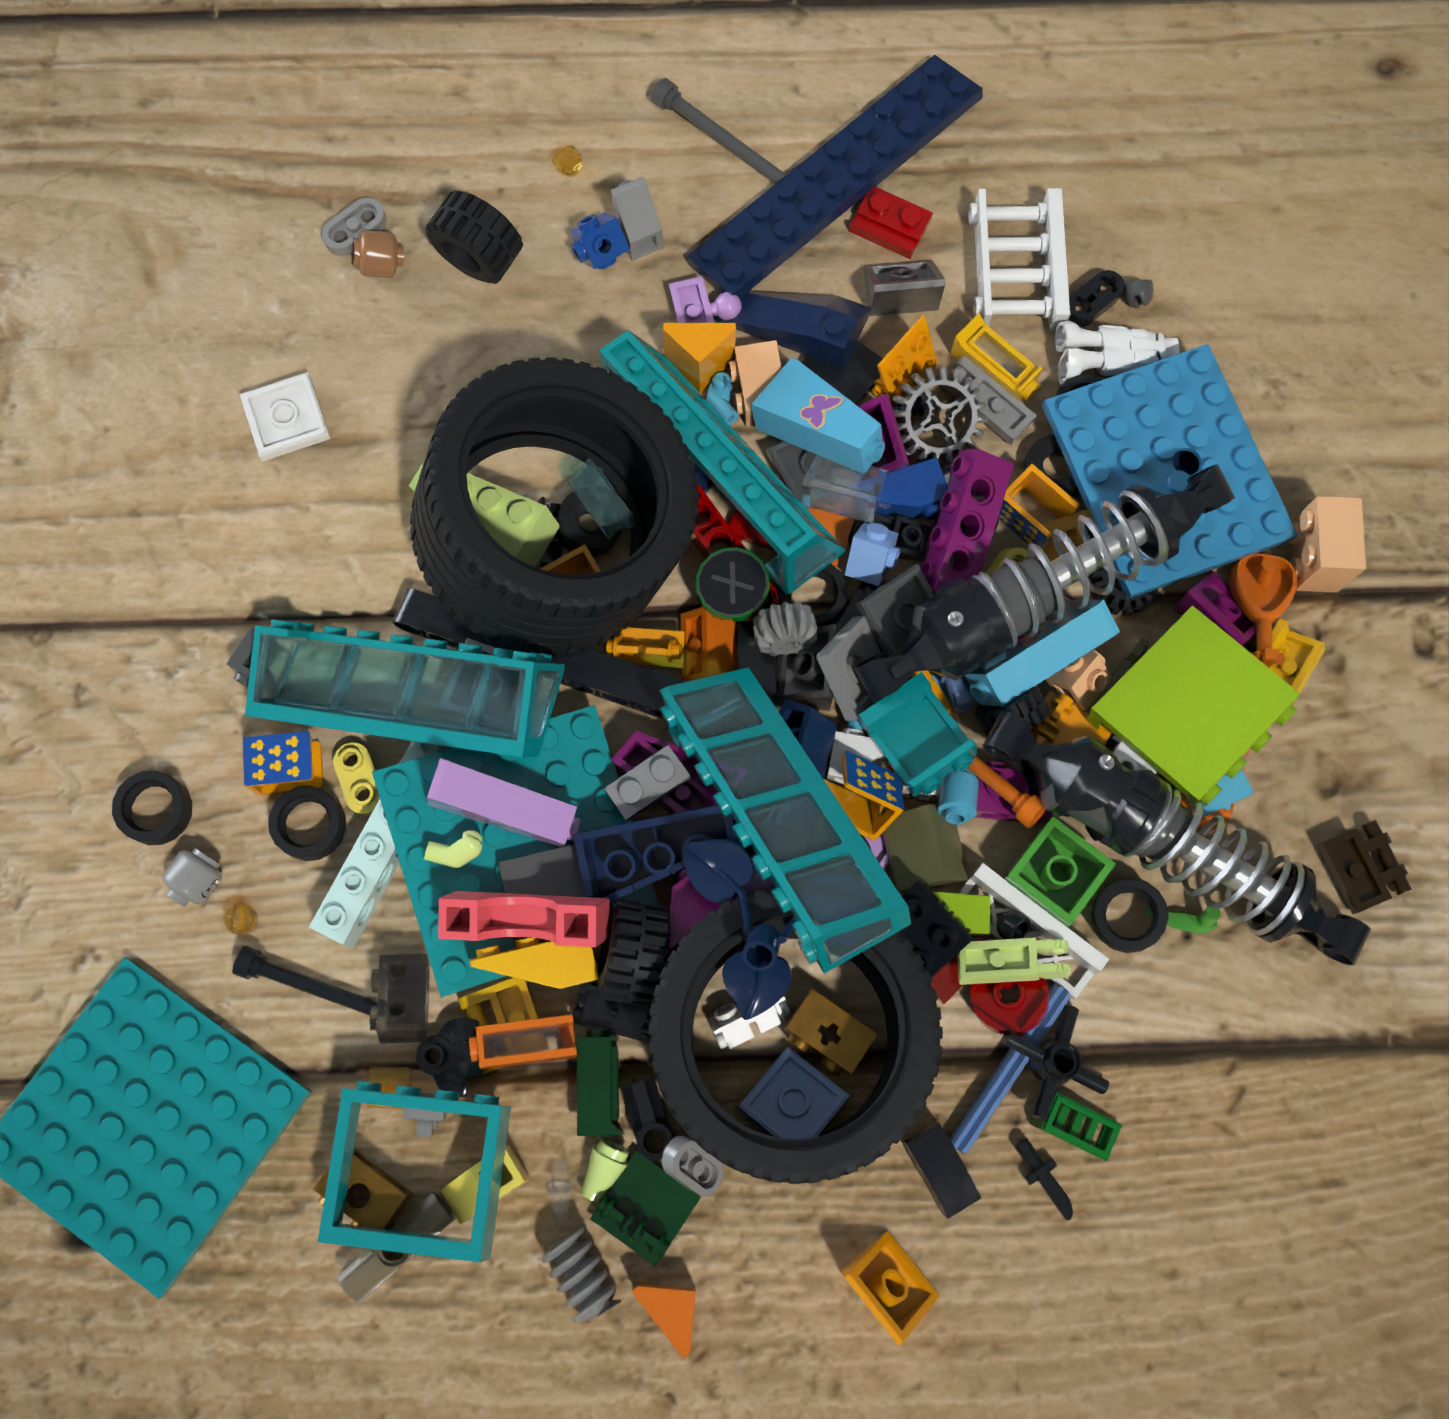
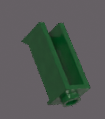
(597, 1084)

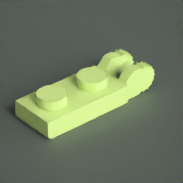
(1010, 961)

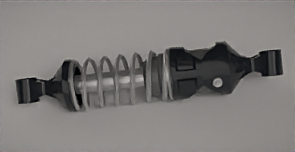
(1145, 818)

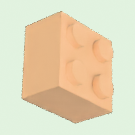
(1328, 544)

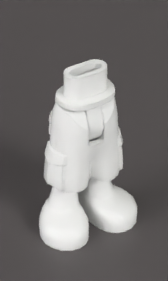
(1114, 346)

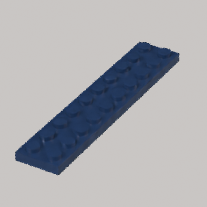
(834, 177)

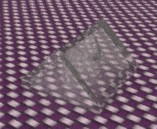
(843, 490)

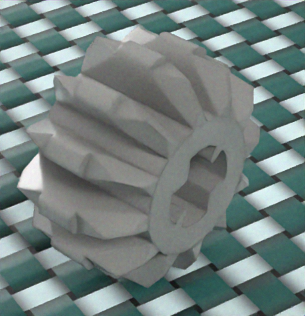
(785, 628)

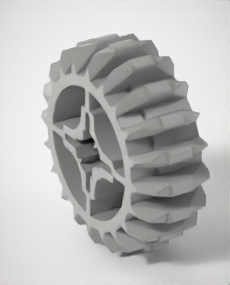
(965, 399)

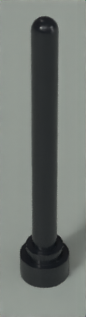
(252, 964)

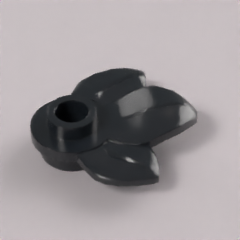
(455, 1059)

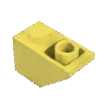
(463, 1190)

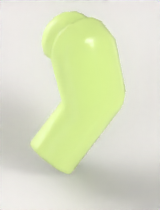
(458, 853)

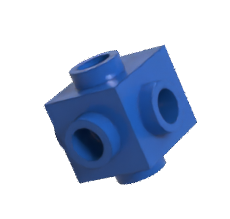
(598, 241)

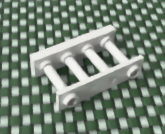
(1050, 244)

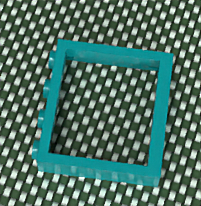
(474, 1249)

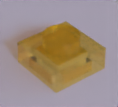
(389, 1078)

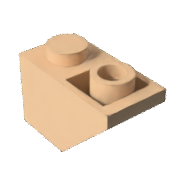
(753, 369)

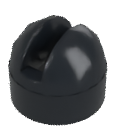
(1013, 926)

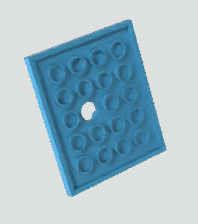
(1129, 432)

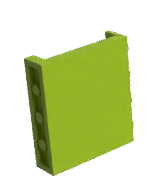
(1196, 706)

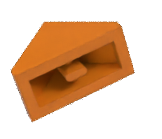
(671, 1310)

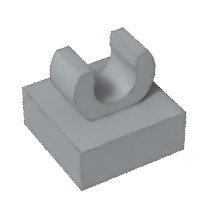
(425, 1119)

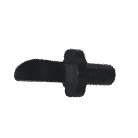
(1041, 1172)

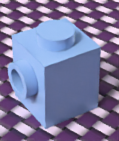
(872, 553)

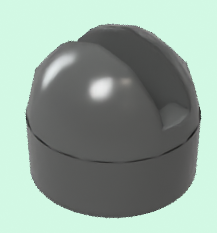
(1139, 291)

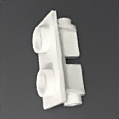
(733, 1030)

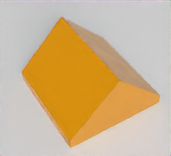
(699, 349)
(891, 1286)

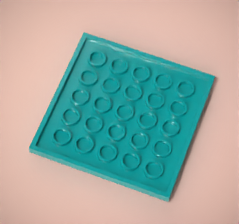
(570, 768)
(145, 1126)

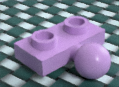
(693, 305)

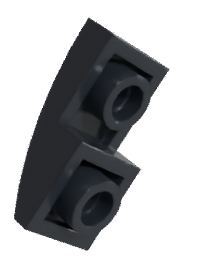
(911, 537)
(761, 664)
(942, 1169)

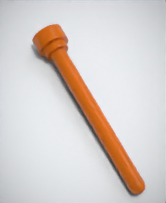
(1027, 807)

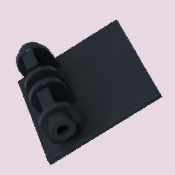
(933, 929)

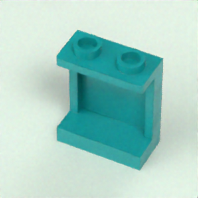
(918, 736)

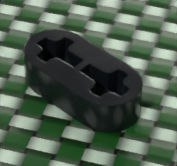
(1099, 303)

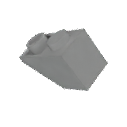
(637, 217)

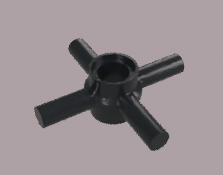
(1043, 1065)

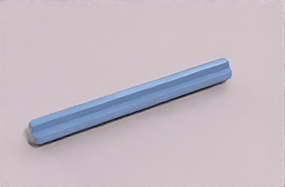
(1004, 1077)

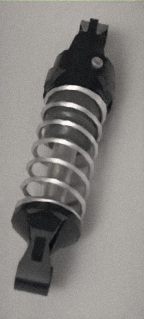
(980, 617)

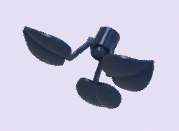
(752, 974)

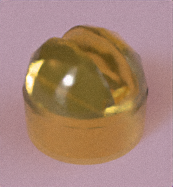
(568, 161)
(246, 922)

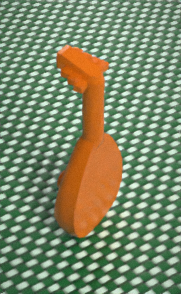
(1263, 590)

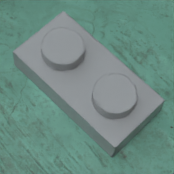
(647, 783)

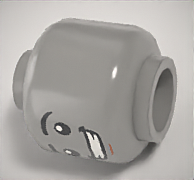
(192, 877)

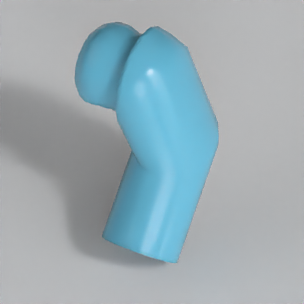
(719, 397)

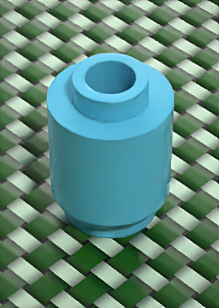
(958, 797)

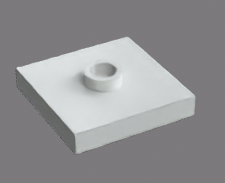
(285, 416)

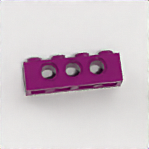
(979, 513)

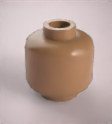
(377, 254)

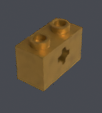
(852, 1034)

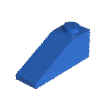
(913, 491)

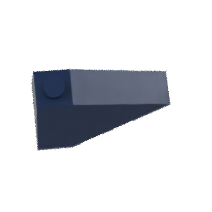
(804, 323)

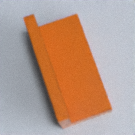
(709, 645)

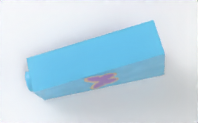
(817, 418)
(1044, 654)

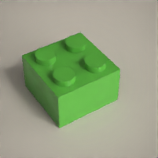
(1059, 871)

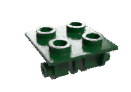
(645, 1208)

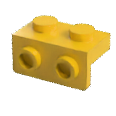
(1300, 655)

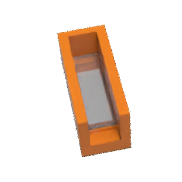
(523, 1042)

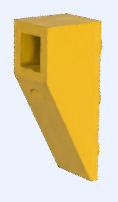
(540, 962)

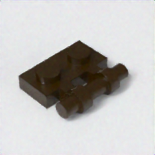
(1356, 871)

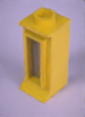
(997, 358)

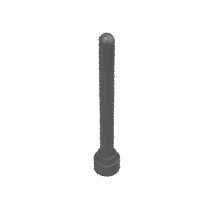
(667, 96)

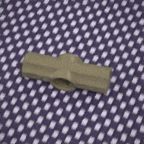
(376, 1266)

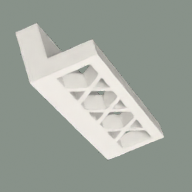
(1041, 922)

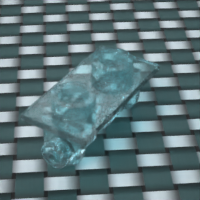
(601, 500)

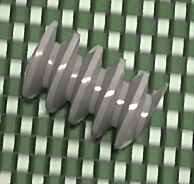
(580, 1277)

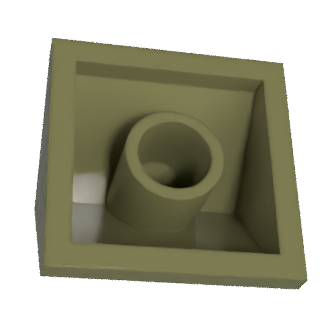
(924, 849)

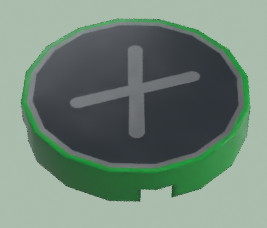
(732, 584)

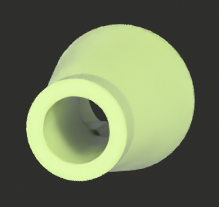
(604, 1168)

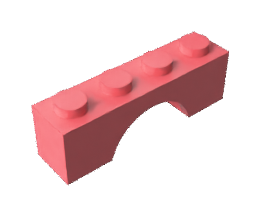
(548, 917)

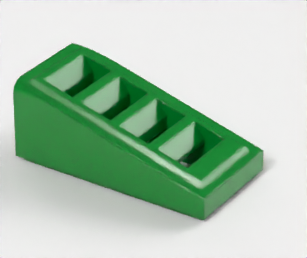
(1057, 1116)

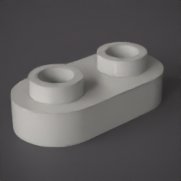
(351, 223)
(692, 1166)

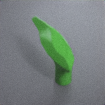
(1192, 922)

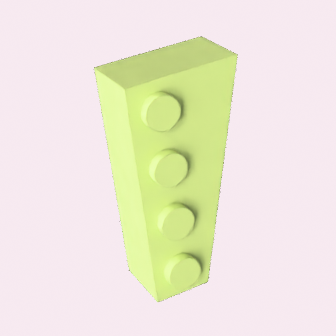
(510, 519)

